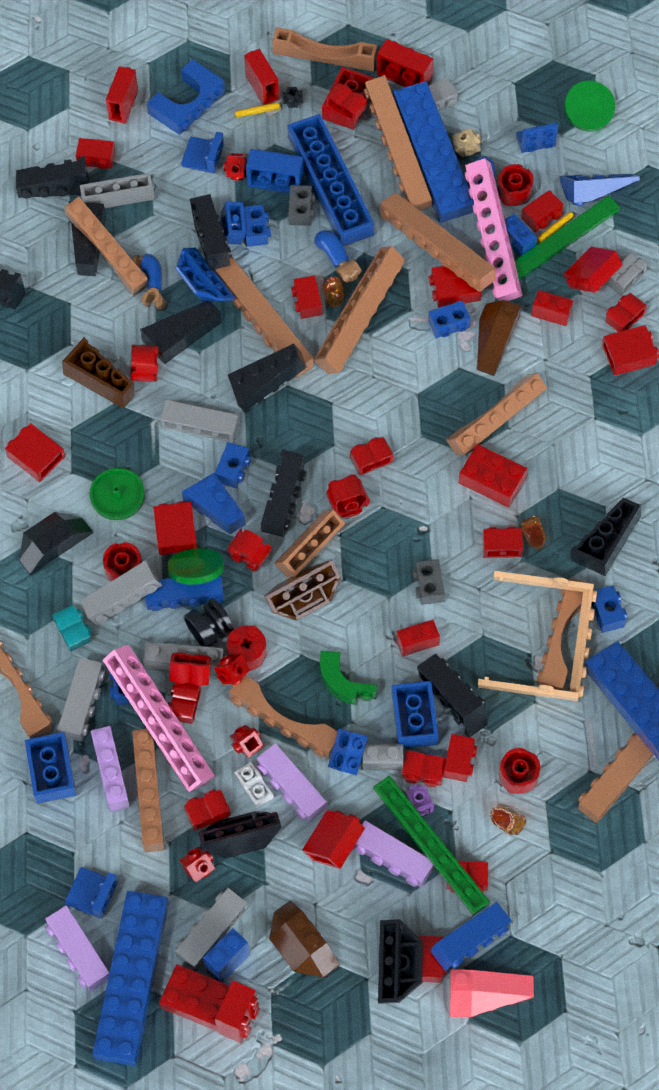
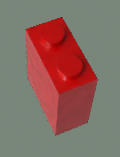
(261, 77)
(122, 94)
(593, 269)
(450, 288)
(630, 350)
(34, 452)
(174, 527)
(333, 838)

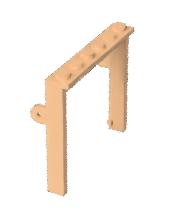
(583, 635)

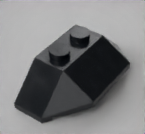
(51, 539)
(240, 834)
(398, 961)

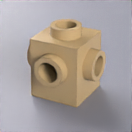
(467, 142)

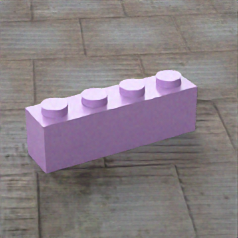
(110, 769)
(291, 783)
(394, 855)
(78, 949)

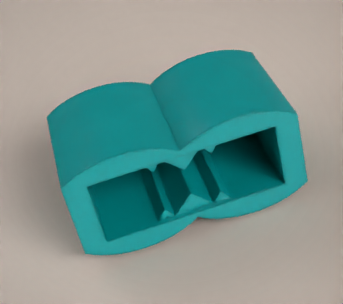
(72, 628)

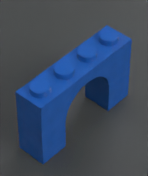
(180, 116)

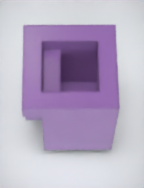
(424, 805)

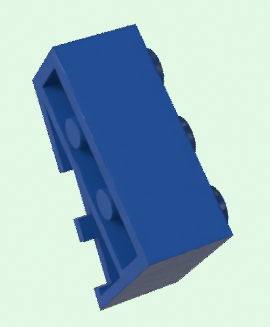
(215, 502)

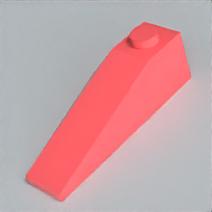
(484, 991)

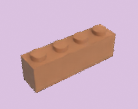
(309, 543)

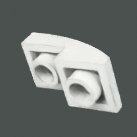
(254, 785)

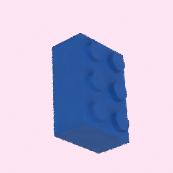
(274, 170)
(414, 714)
(50, 767)

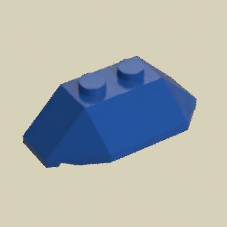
(202, 282)

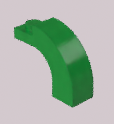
(338, 685)

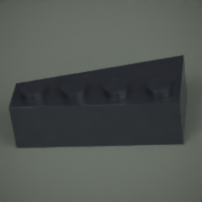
(52, 179)
(210, 232)
(85, 251)
(11, 289)
(265, 375)
(284, 493)
(602, 545)
(454, 694)

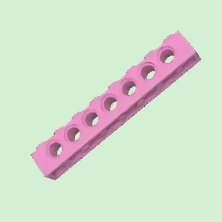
(475, 172)
(158, 718)

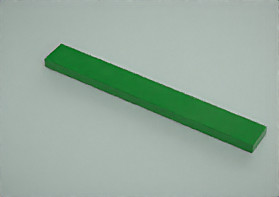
(565, 236)
(431, 845)

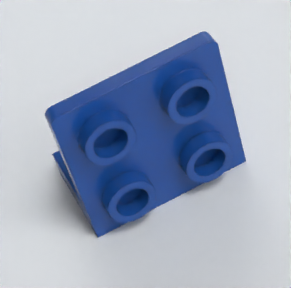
(537, 137)
(203, 153)
(91, 892)

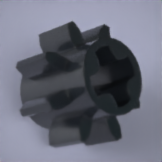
(292, 97)

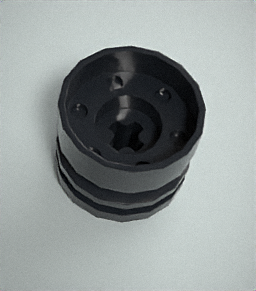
(207, 624)

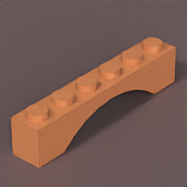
(357, 55)
(93, 229)
(517, 398)
(555, 670)
(32, 718)
(316, 737)
(148, 791)

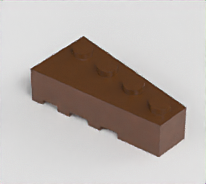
(96, 373)

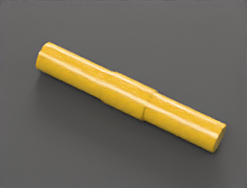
(257, 110)
(555, 227)

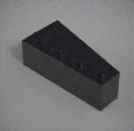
(181, 329)

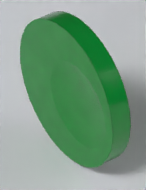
(589, 106)
(117, 494)
(195, 566)

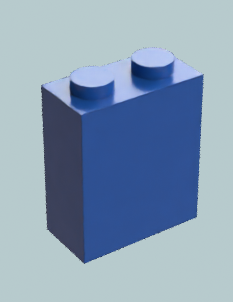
(226, 955)

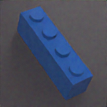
(176, 594)
(471, 936)

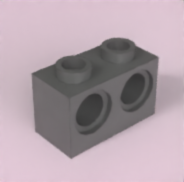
(299, 205)
(432, 582)

